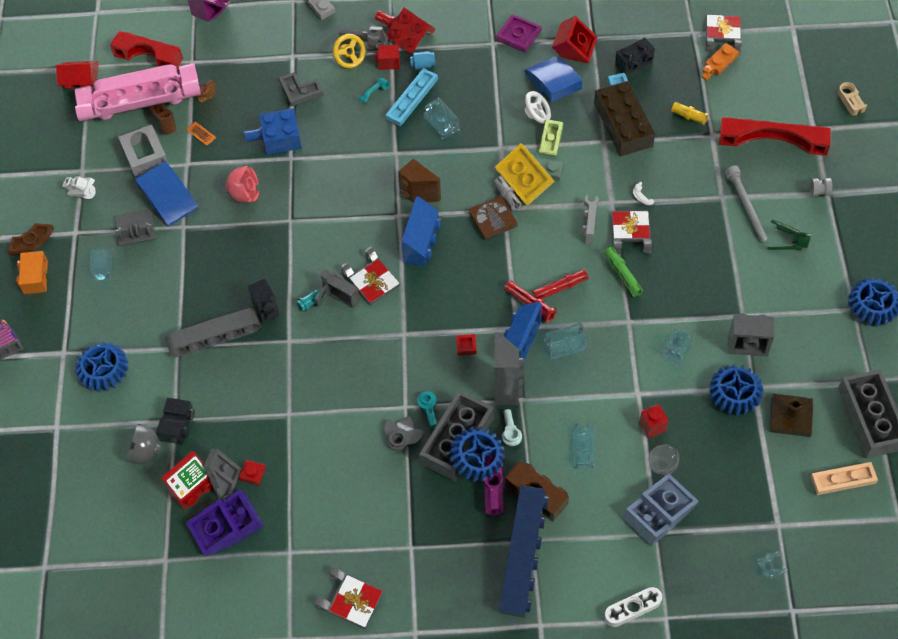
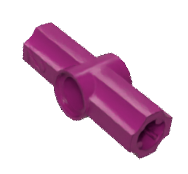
(493, 494)

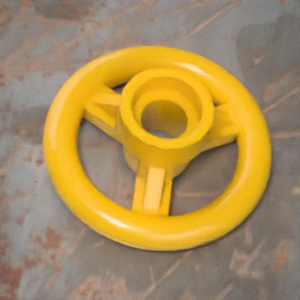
(342, 51)

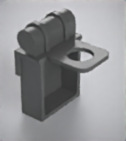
(338, 288)

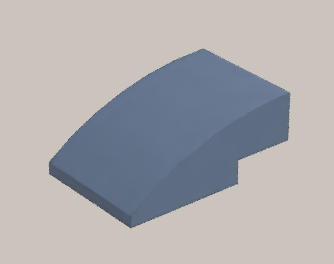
(659, 509)

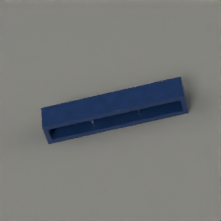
(522, 551)

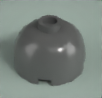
(143, 445)

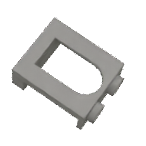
(147, 163)

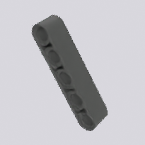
(212, 332)

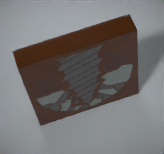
(493, 217)

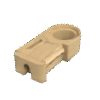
(852, 100)

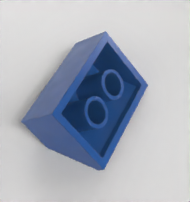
(420, 233)
(524, 327)

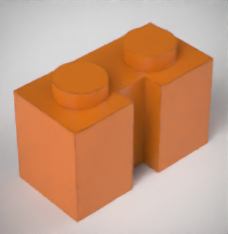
(32, 272)

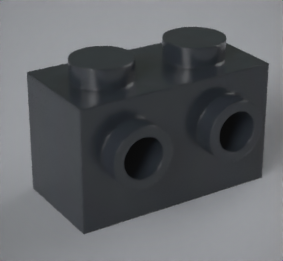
(634, 56)

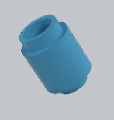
(422, 60)

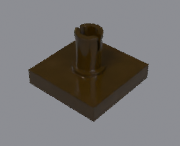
(791, 415)

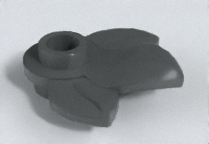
(402, 431)

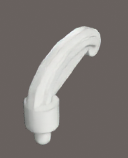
(640, 197)

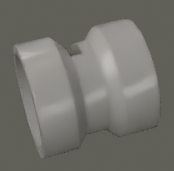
(820, 187)

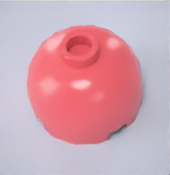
(242, 185)

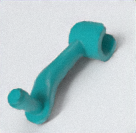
(381, 82)

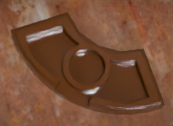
(31, 240)

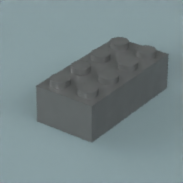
(871, 412)
(460, 415)

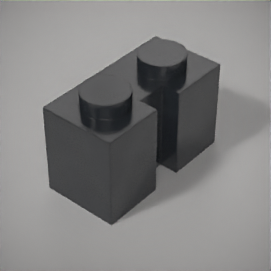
(263, 300)
(175, 421)

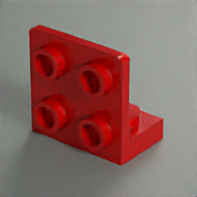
(408, 30)

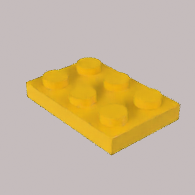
(524, 174)

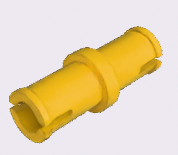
(689, 113)

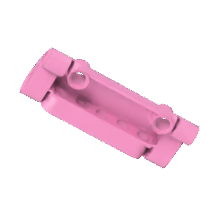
(136, 91)

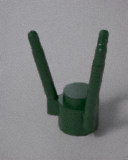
(800, 238)

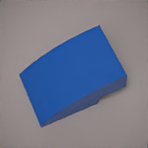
(554, 78)
(166, 193)

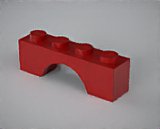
(128, 45)

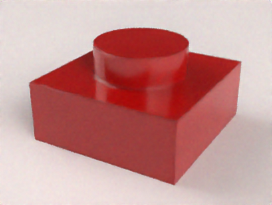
(466, 344)
(252, 472)

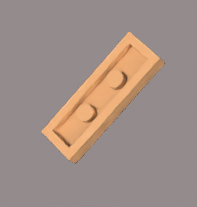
(844, 478)

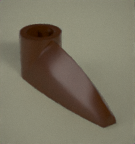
(164, 117)

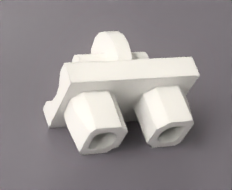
(80, 187)

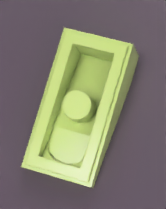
(551, 137)

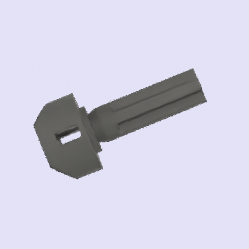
(374, 35)

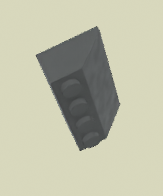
(507, 372)

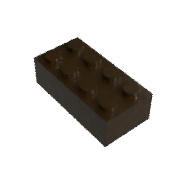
(624, 118)

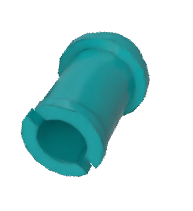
(307, 301)

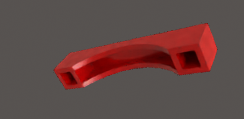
(809, 138)

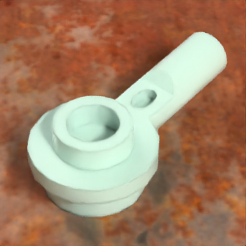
(511, 435)

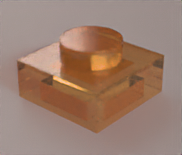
(207, 91)

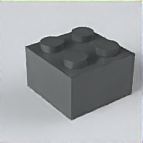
(751, 334)

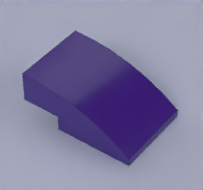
(225, 523)

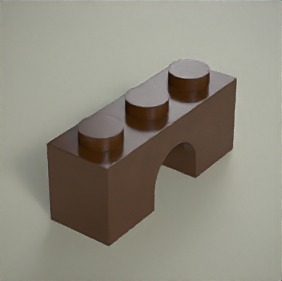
(526, 475)

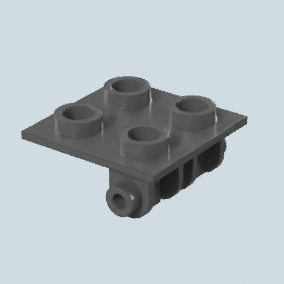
(135, 227)

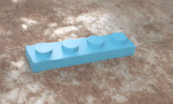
(411, 97)

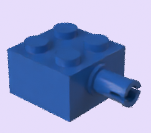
(277, 131)

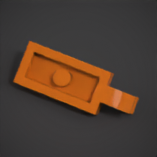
(720, 61)

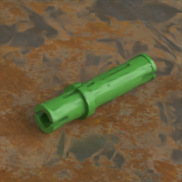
(621, 269)

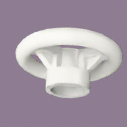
(535, 110)

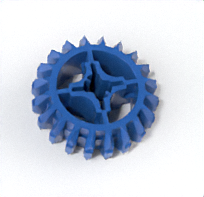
(872, 307)
(104, 372)
(745, 384)
(492, 448)

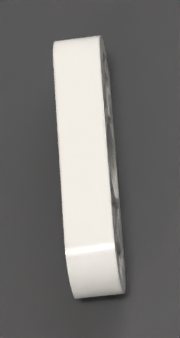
(649, 606)

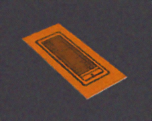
(201, 133)

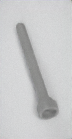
(734, 174)

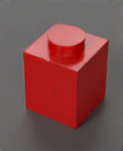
(388, 57)
(653, 421)

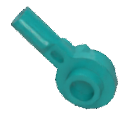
(427, 402)

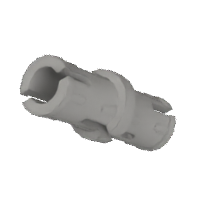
(507, 193)

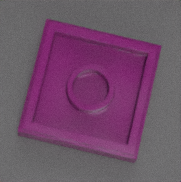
(518, 33)

